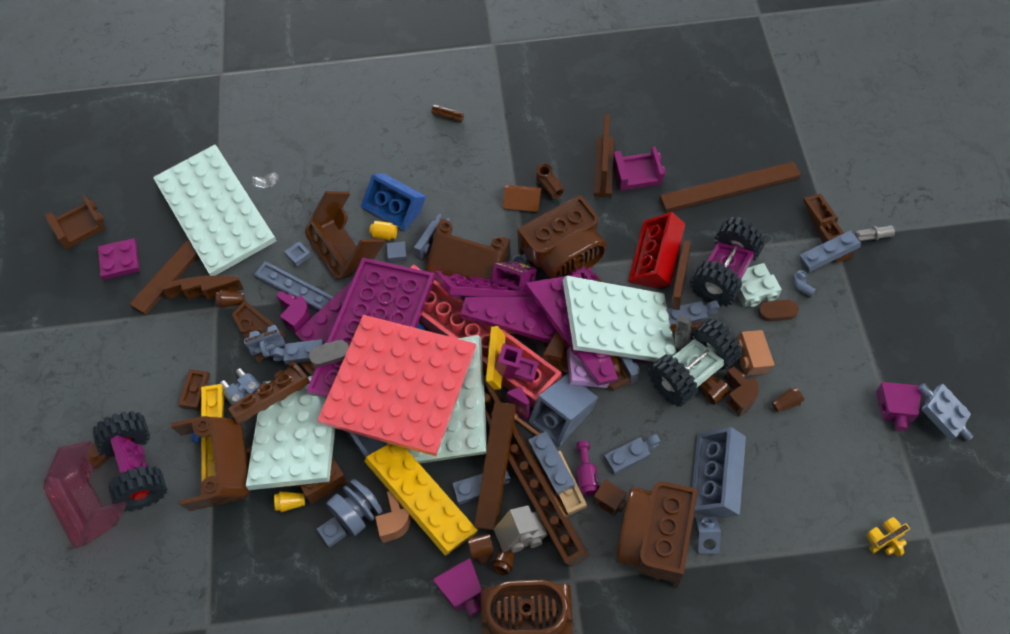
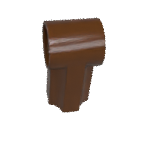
(549, 181)
(714, 389)
(481, 548)

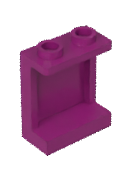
(638, 170)

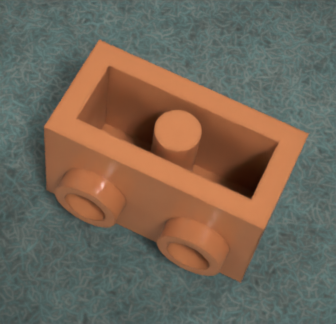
(755, 353)

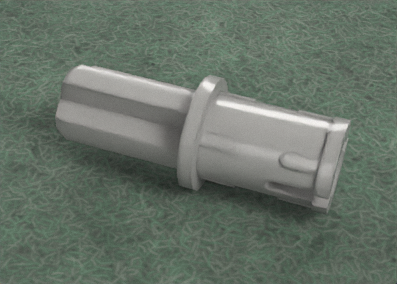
(875, 233)

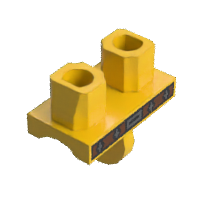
(894, 531)

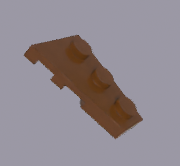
(251, 320)

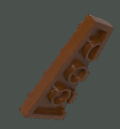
(269, 393)

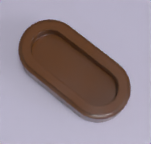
(778, 310)

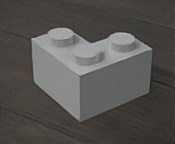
(520, 529)

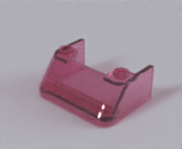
(74, 497)

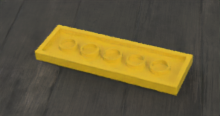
(421, 497)

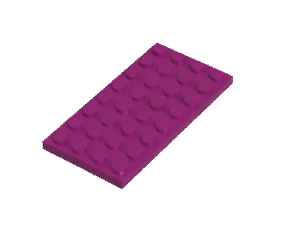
(379, 292)

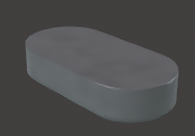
(328, 353)

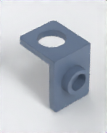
(708, 529)

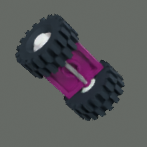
(721, 275)

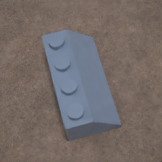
(719, 472)

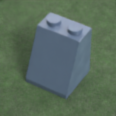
(562, 409)

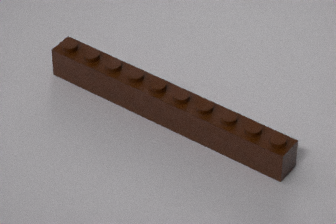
(539, 489)

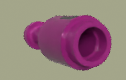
(586, 472)

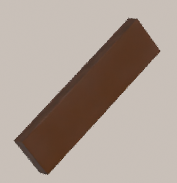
(681, 275)

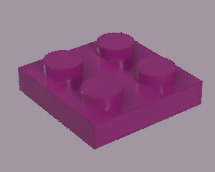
(118, 259)

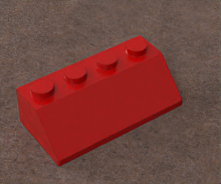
(657, 251)

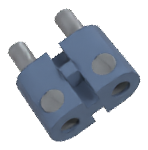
(246, 385)

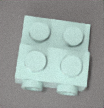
(758, 286)

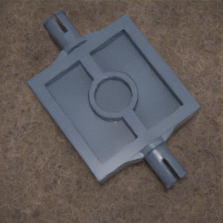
(946, 411)

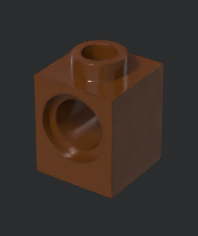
(610, 498)

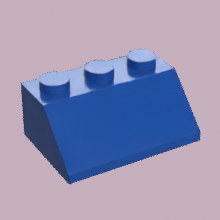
(392, 200)

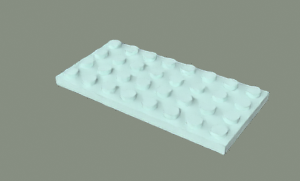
(214, 210)

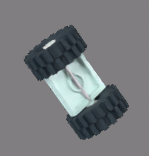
(711, 349)

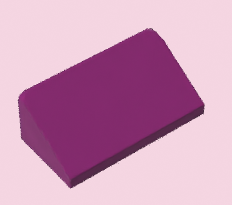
(522, 404)

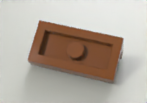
(521, 198)

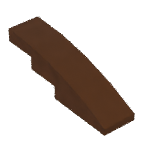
(824, 221)
(200, 286)

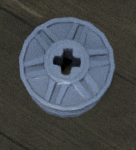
(354, 507)

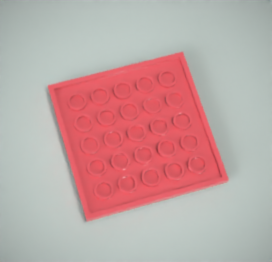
(398, 385)

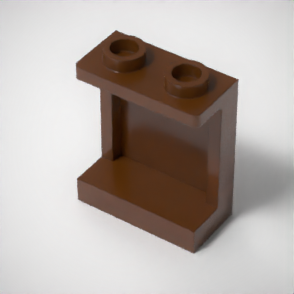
(77, 223)

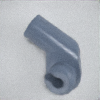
(800, 283)

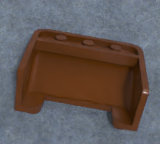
(464, 256)

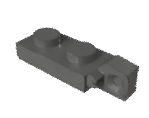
(682, 333)

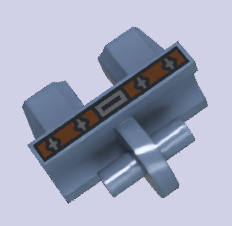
(264, 342)

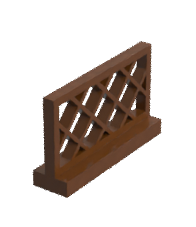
(604, 162)

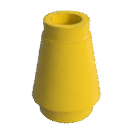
(288, 500)

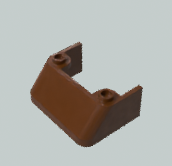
(332, 242)
(229, 461)

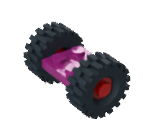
(123, 438)

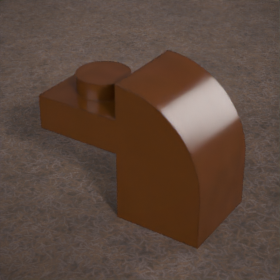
(744, 391)

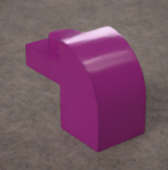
(296, 311)
(511, 364)

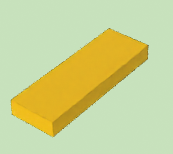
(497, 339)

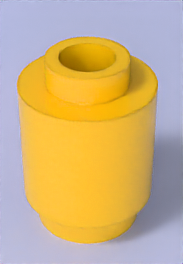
(383, 230)

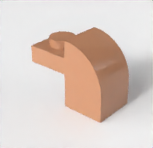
(393, 524)

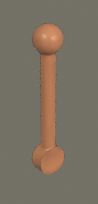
(525, 425)

